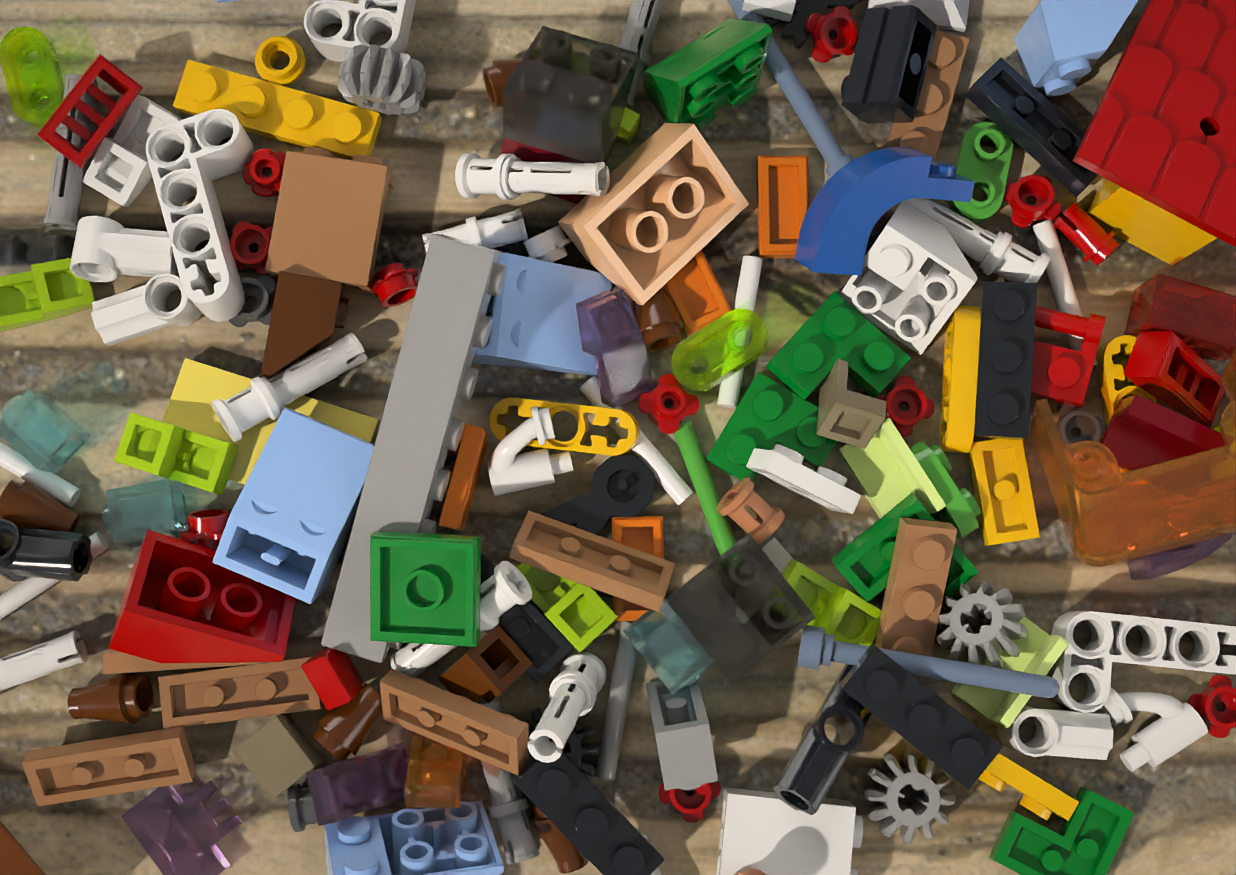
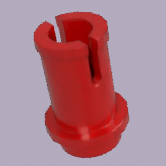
(1086, 234)

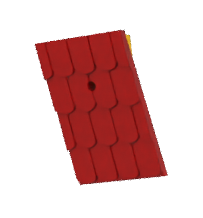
(1169, 132)

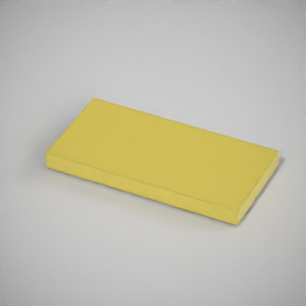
(202, 384)

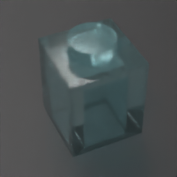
(41, 431)
(145, 507)
(669, 647)

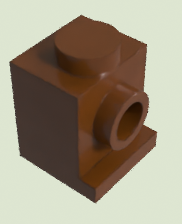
(486, 668)

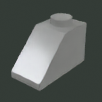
(682, 736)

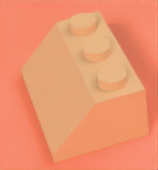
(657, 211)

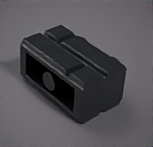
(888, 64)

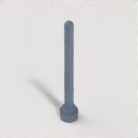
(799, 99)
(821, 648)

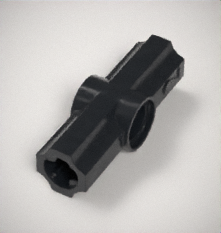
(42, 553)
(816, 758)

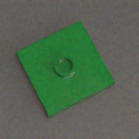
(425, 588)

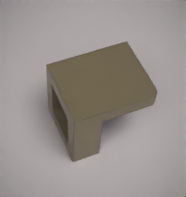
(847, 414)
(278, 755)

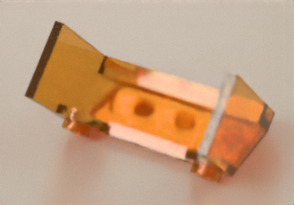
(1143, 510)

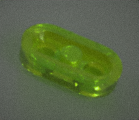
(31, 81)
(718, 346)

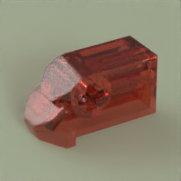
(1193, 312)

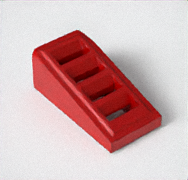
(113, 77)
(1172, 373)

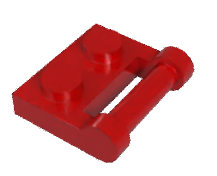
(1063, 372)

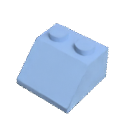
(1066, 40)

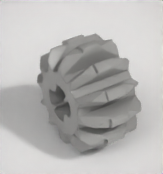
(382, 80)
(992, 638)
(896, 813)

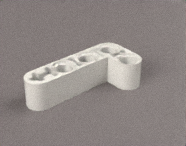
(358, 24)
(202, 219)
(1109, 645)

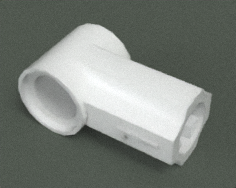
(108, 250)
(142, 310)
(1061, 734)

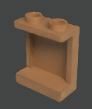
(329, 218)

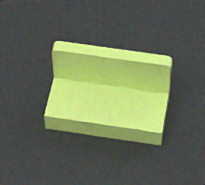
(889, 472)
(1036, 656)

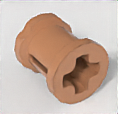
(743, 494)

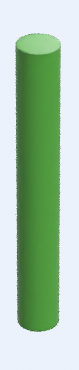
(704, 486)

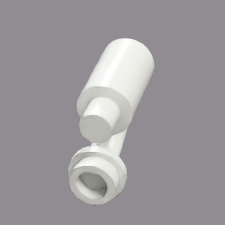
(531, 469)
(1163, 738)

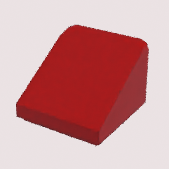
(333, 677)

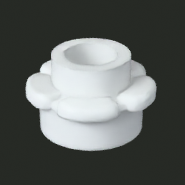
(548, 245)

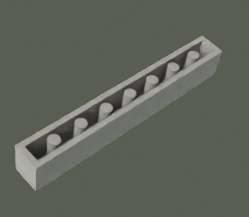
(417, 423)

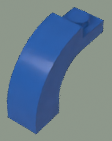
(856, 197)

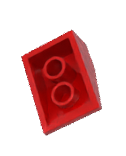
(197, 611)

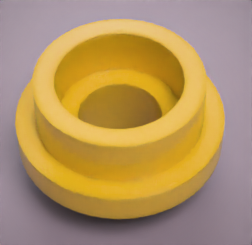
(277, 47)

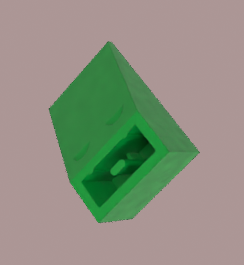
(709, 73)

